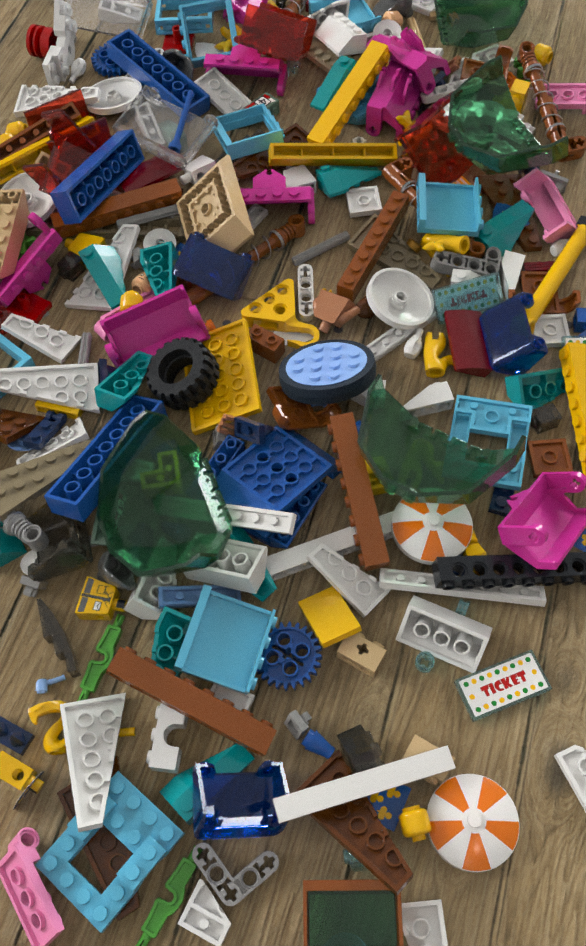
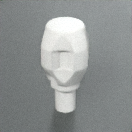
(77, 69)
(558, 246)
(414, 345)

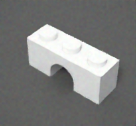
(163, 756)

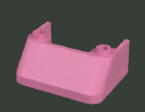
(548, 205)

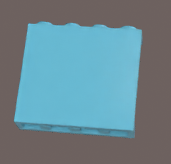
(358, 13)
(448, 208)
(225, 641)

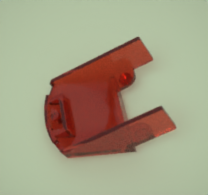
(68, 153)

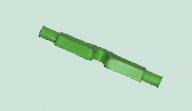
(97, 668)
(161, 908)

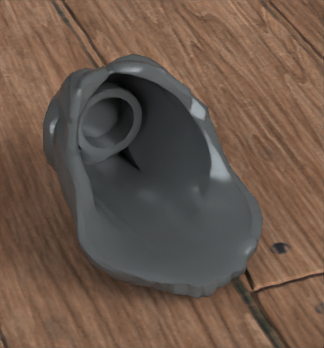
(402, 6)
(180, 61)
(115, 573)

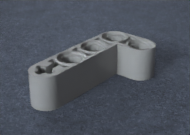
(445, 261)

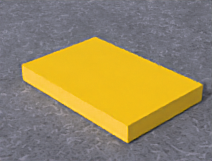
(329, 617)

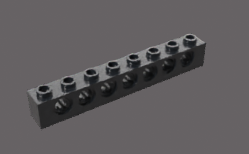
(504, 564)

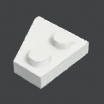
(205, 916)

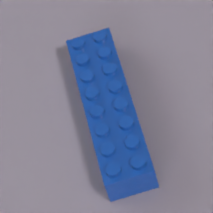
(155, 71)
(97, 177)
(78, 488)

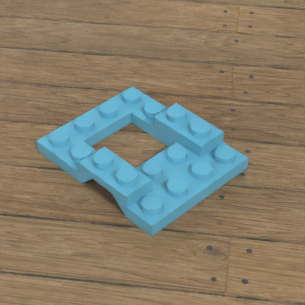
(496, 420)
(133, 822)

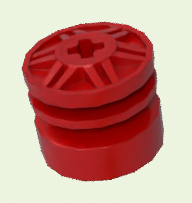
(39, 40)

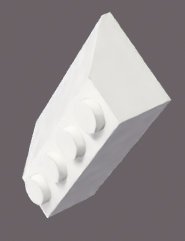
(342, 35)
(239, 568)
(444, 634)

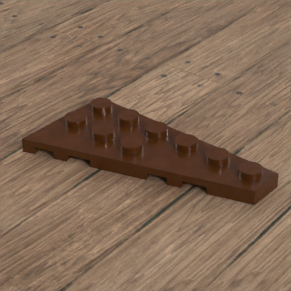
(258, 162)
(501, 190)
(16, 424)
(360, 830)
(103, 849)

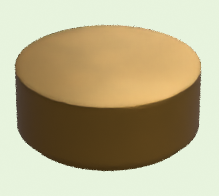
(414, 245)

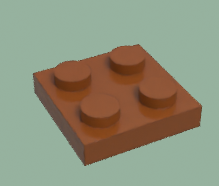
(549, 456)

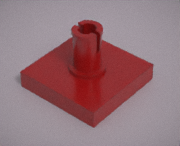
(174, 40)
(30, 306)

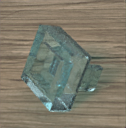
(291, 67)

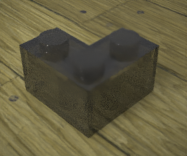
(360, 749)

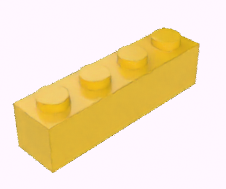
(72, 413)

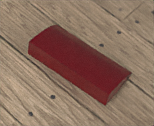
(148, 173)
(467, 342)

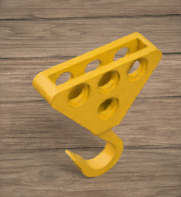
(279, 314)

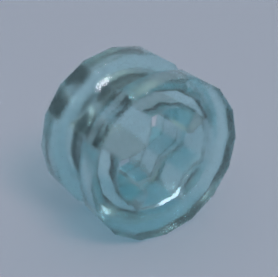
(462, 607)
(421, 667)

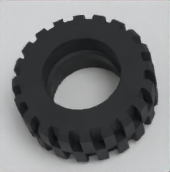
(195, 385)

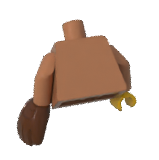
(338, 310)

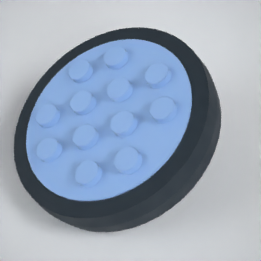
(327, 371)

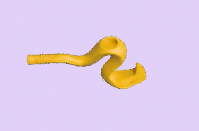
(51, 743)

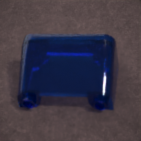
(213, 267)
(509, 337)
(237, 802)

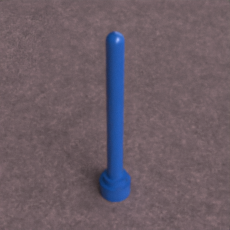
(175, 144)

